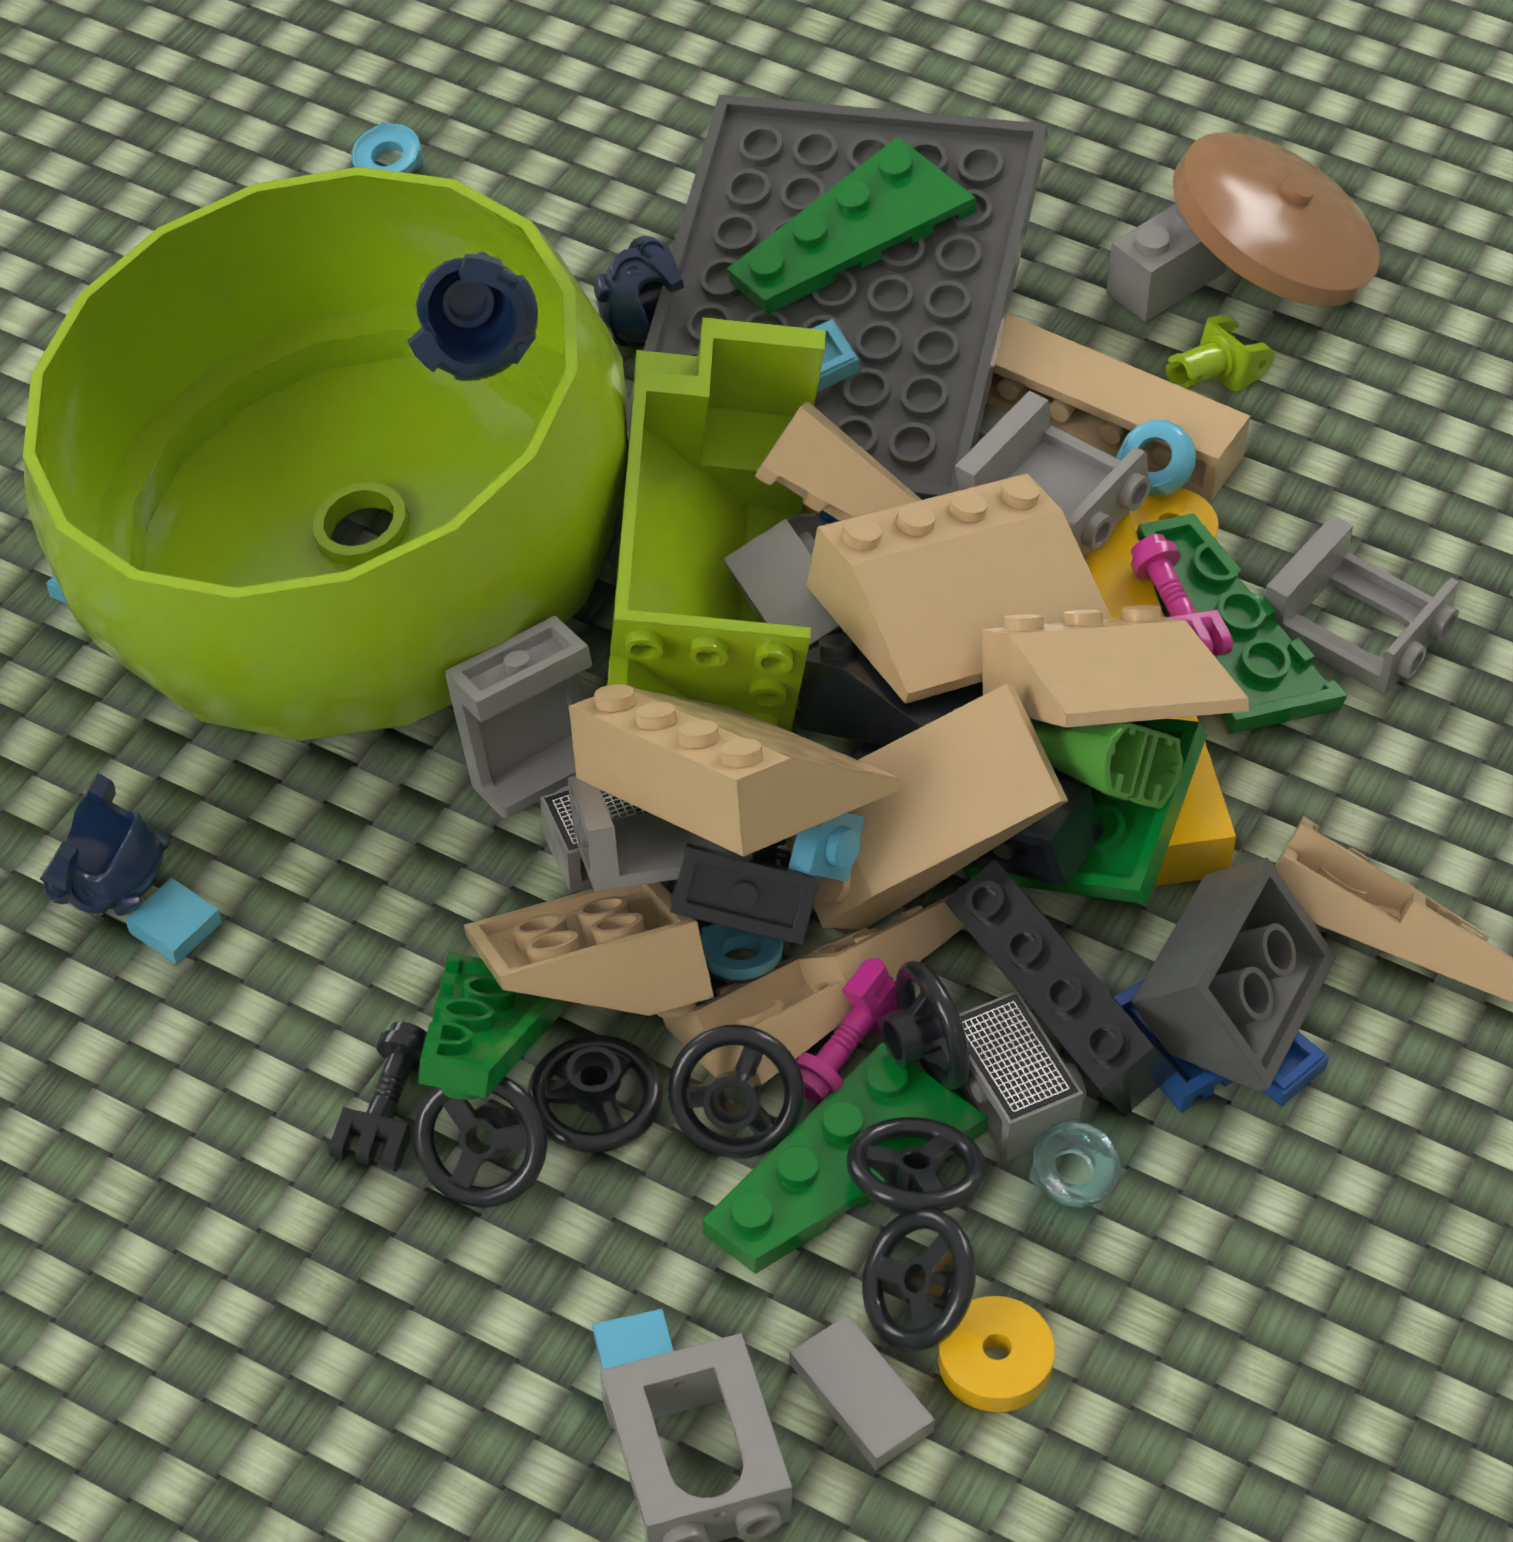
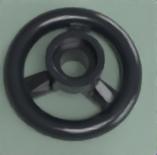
(927, 1027)
(599, 1062)
(729, 1115)
(505, 1135)
(914, 1171)
(934, 1283)

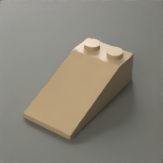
(962, 793)

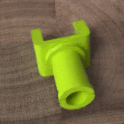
(1220, 358)

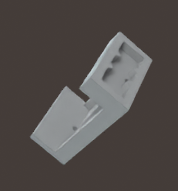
(1326, 562)
(683, 1381)

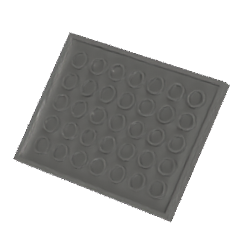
(918, 317)

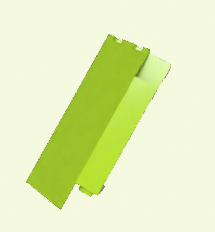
(692, 501)

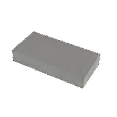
(861, 1392)

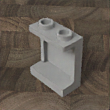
(1079, 478)
(517, 715)

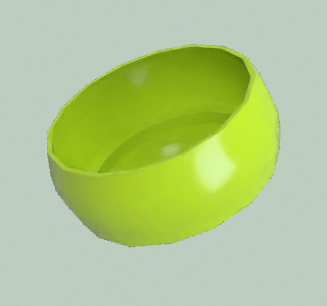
(261, 387)

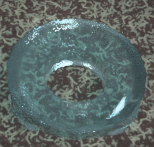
(1086, 1142)

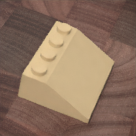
(936, 571)
(715, 767)

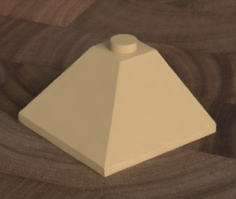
(599, 951)

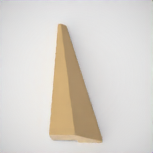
(830, 469)
(1379, 910)
(804, 993)

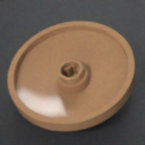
(1276, 219)

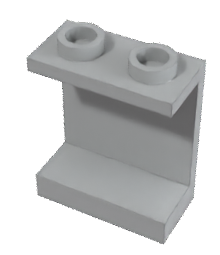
(627, 848)

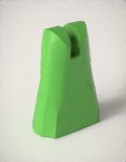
(1116, 759)

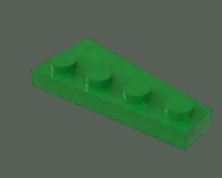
(869, 210)
(1263, 660)
(479, 1029)
(807, 1176)

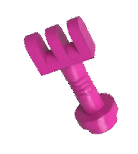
(1155, 560)
(871, 996)

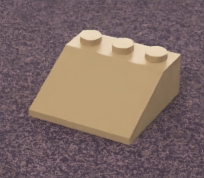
(1107, 668)

